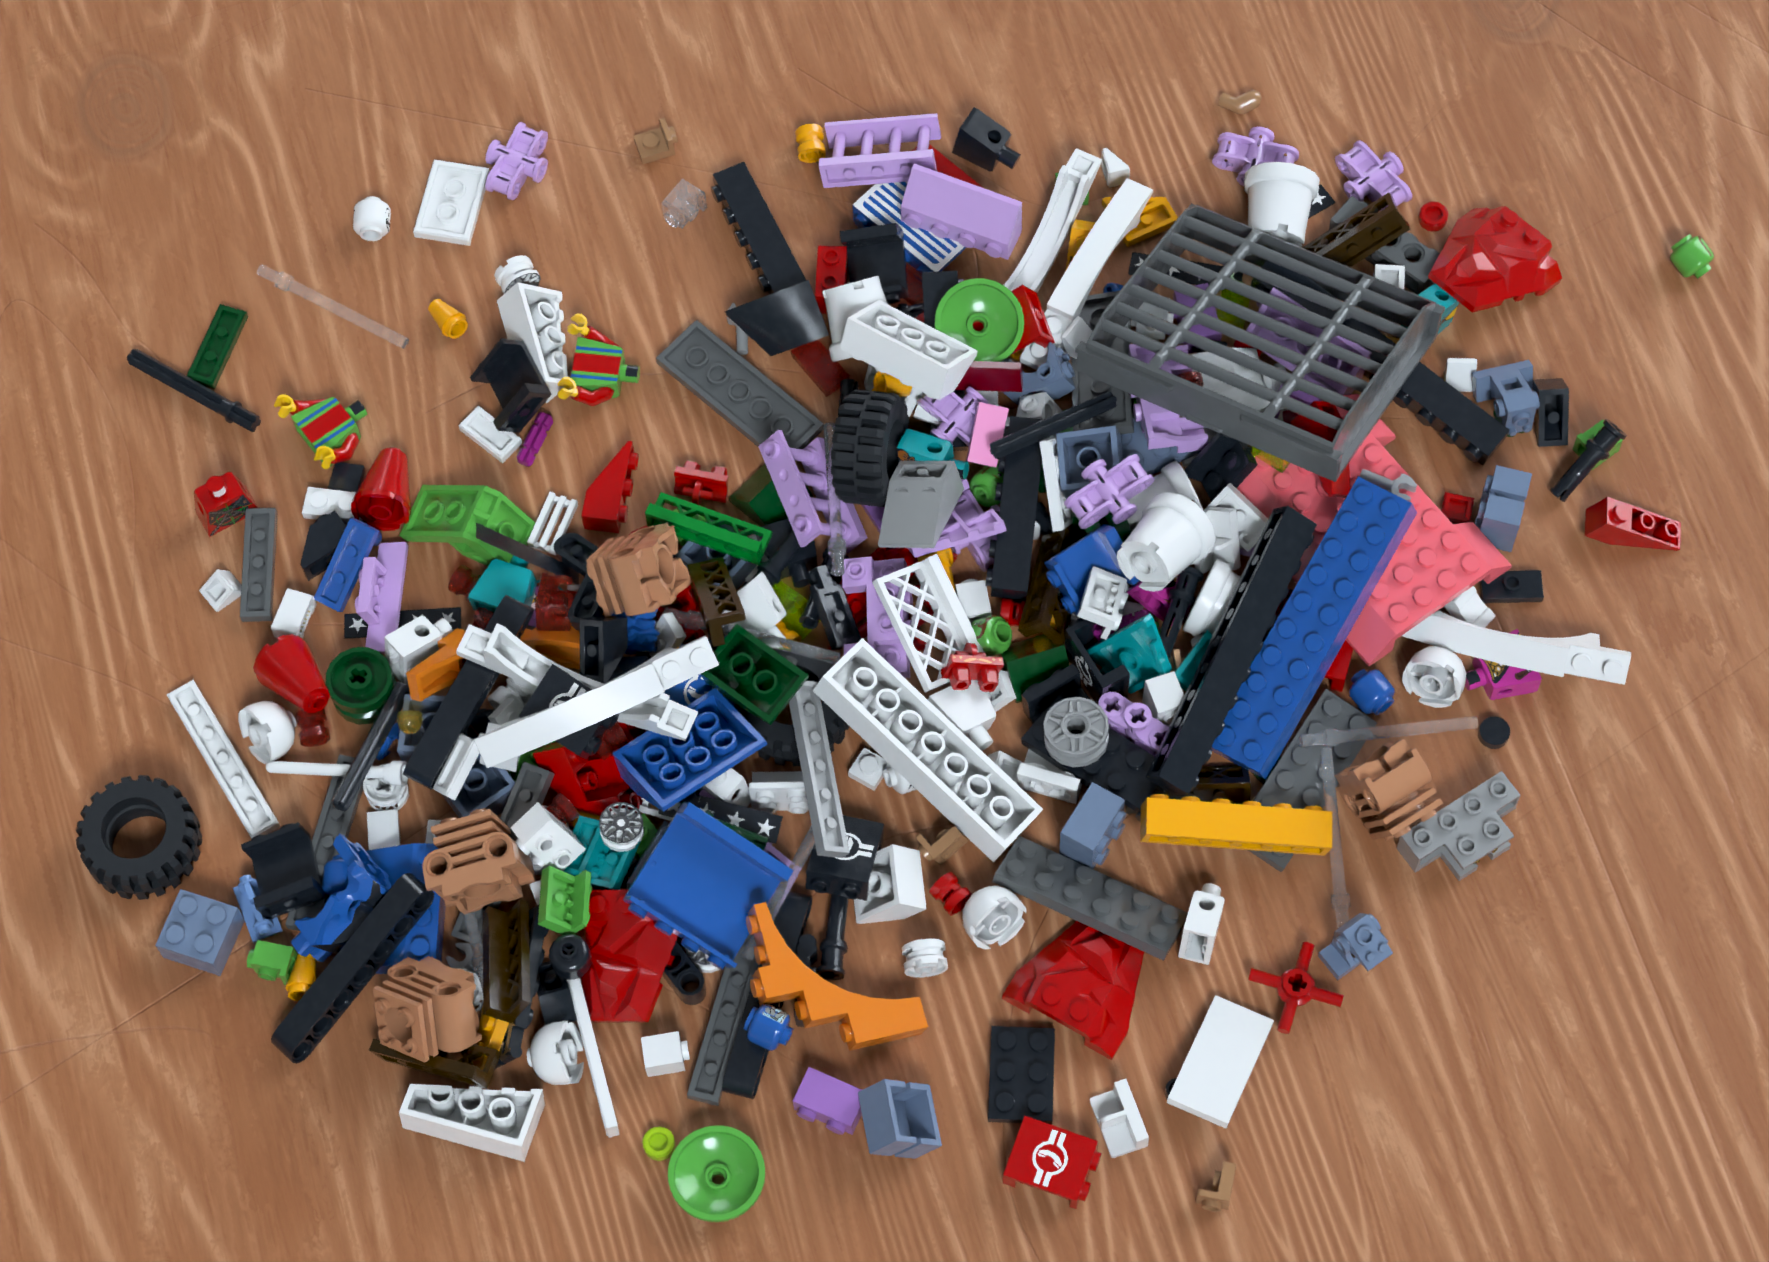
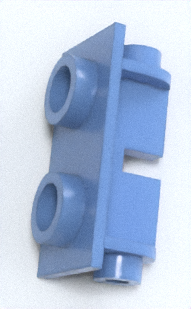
(257, 924)

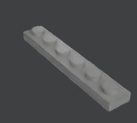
(818, 773)

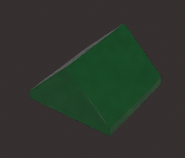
(760, 499)
(1032, 662)

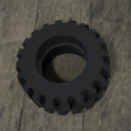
(866, 445)
(781, 737)
(119, 806)

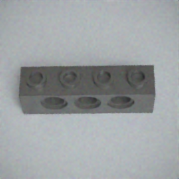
(1403, 248)

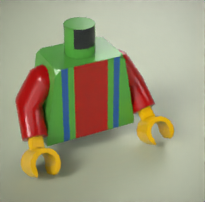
(596, 367)
(325, 426)

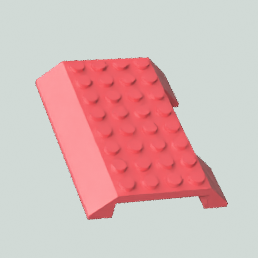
(1426, 570)

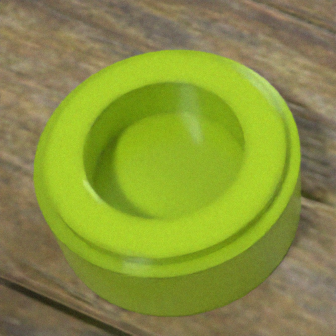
(658, 1143)

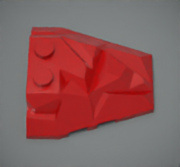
(1494, 259)
(625, 960)
(1083, 984)

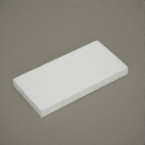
(1220, 1061)

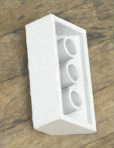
(907, 349)

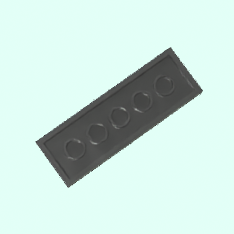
(1089, 387)
(736, 389)
(1298, 772)
(1091, 897)

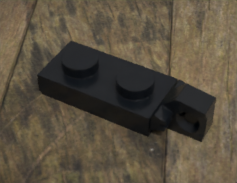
(832, 608)

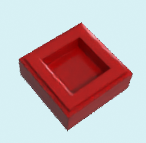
(1457, 507)

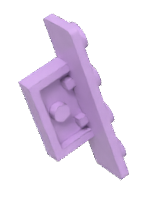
(382, 592)

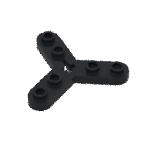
(574, 552)

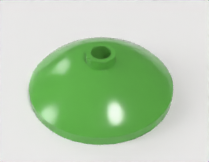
(986, 303)
(713, 1153)

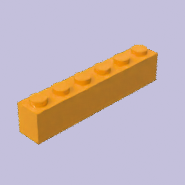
(1236, 825)

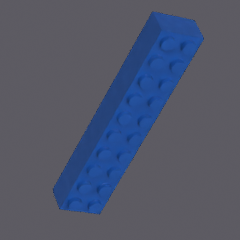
(1313, 626)

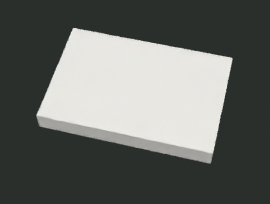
(451, 202)
(1059, 513)

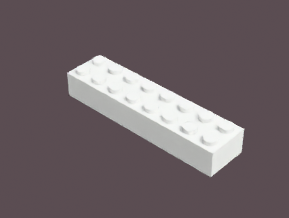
(927, 749)

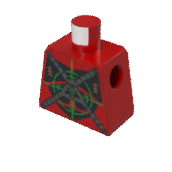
(222, 502)

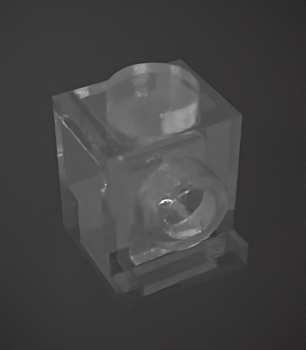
(683, 204)

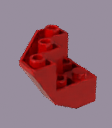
(590, 782)

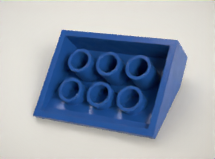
(671, 769)
(427, 935)

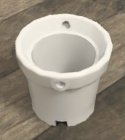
(1280, 199)
(846, 301)
(1172, 480)
(1166, 541)
(1212, 599)

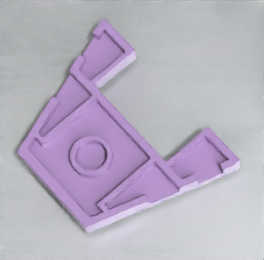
(959, 532)

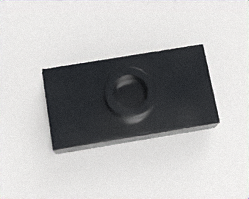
(1513, 587)

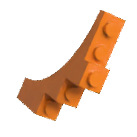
(444, 665)
(819, 1002)

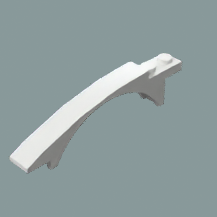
(1065, 202)
(1075, 285)
(1551, 656)
(527, 667)
(632, 688)

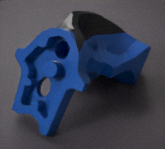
(338, 918)

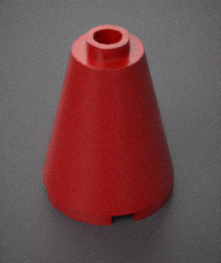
(384, 492)
(292, 673)

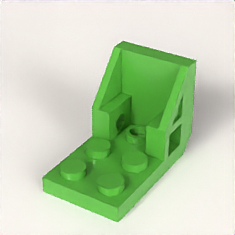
(451, 517)

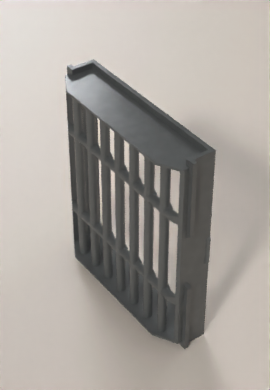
(1230, 416)

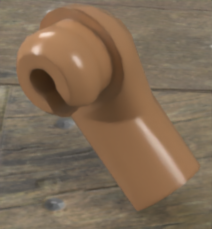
(1242, 103)

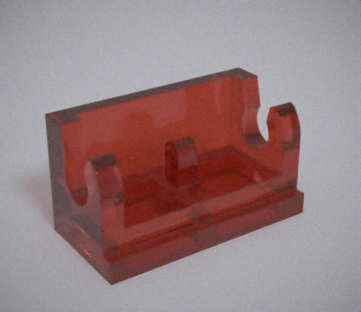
(553, 604)

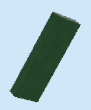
(217, 346)

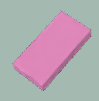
(987, 427)

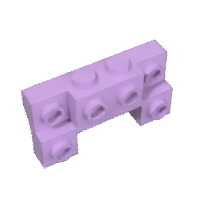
(1160, 425)
(880, 631)

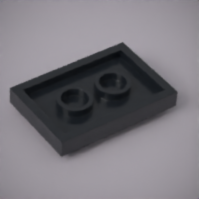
(1021, 1074)

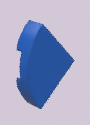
(393, 734)

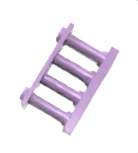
(882, 167)
(795, 497)

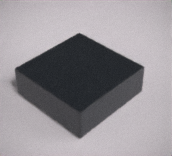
(346, 477)

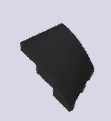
(781, 319)

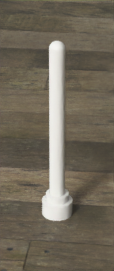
(391, 772)

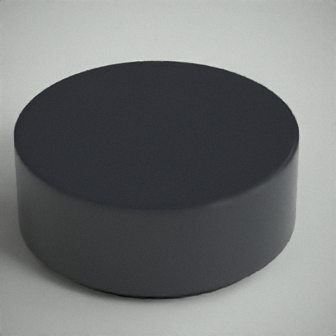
(1494, 732)

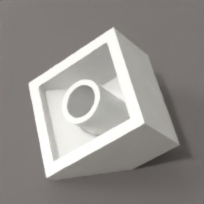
(894, 887)

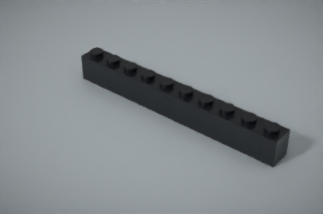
(1423, 393)
(1231, 651)

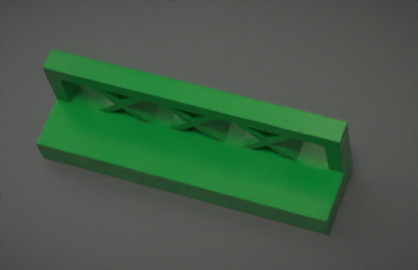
(709, 533)

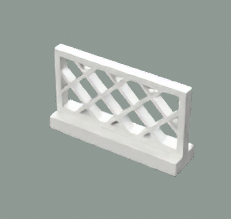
(947, 616)

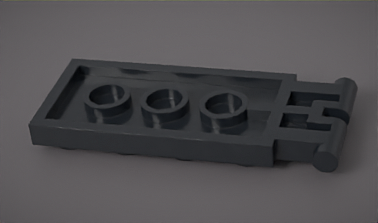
(1118, 770)
(513, 1037)

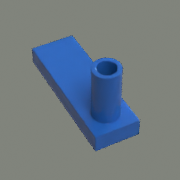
(346, 563)

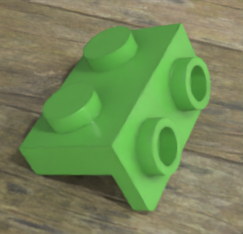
(564, 900)

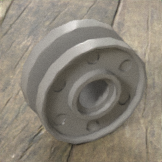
(1071, 715)

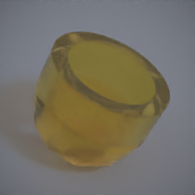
(409, 721)

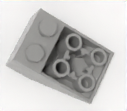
(919, 503)

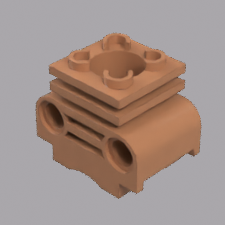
(638, 571)
(1388, 789)
(476, 862)
(426, 1009)

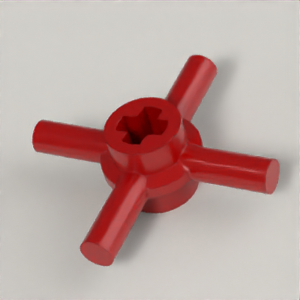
(1296, 976)

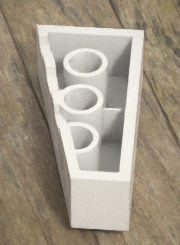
(475, 1117)

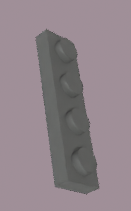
(258, 565)

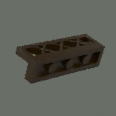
(1369, 236)
(1042, 596)
(707, 597)
(1219, 785)
(506, 961)
(440, 1065)

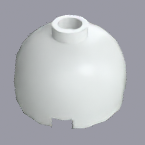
(1435, 676)
(268, 728)
(992, 916)
(555, 1053)

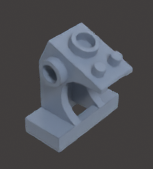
(1056, 383)
(1512, 390)
(1362, 939)

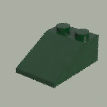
(754, 675)

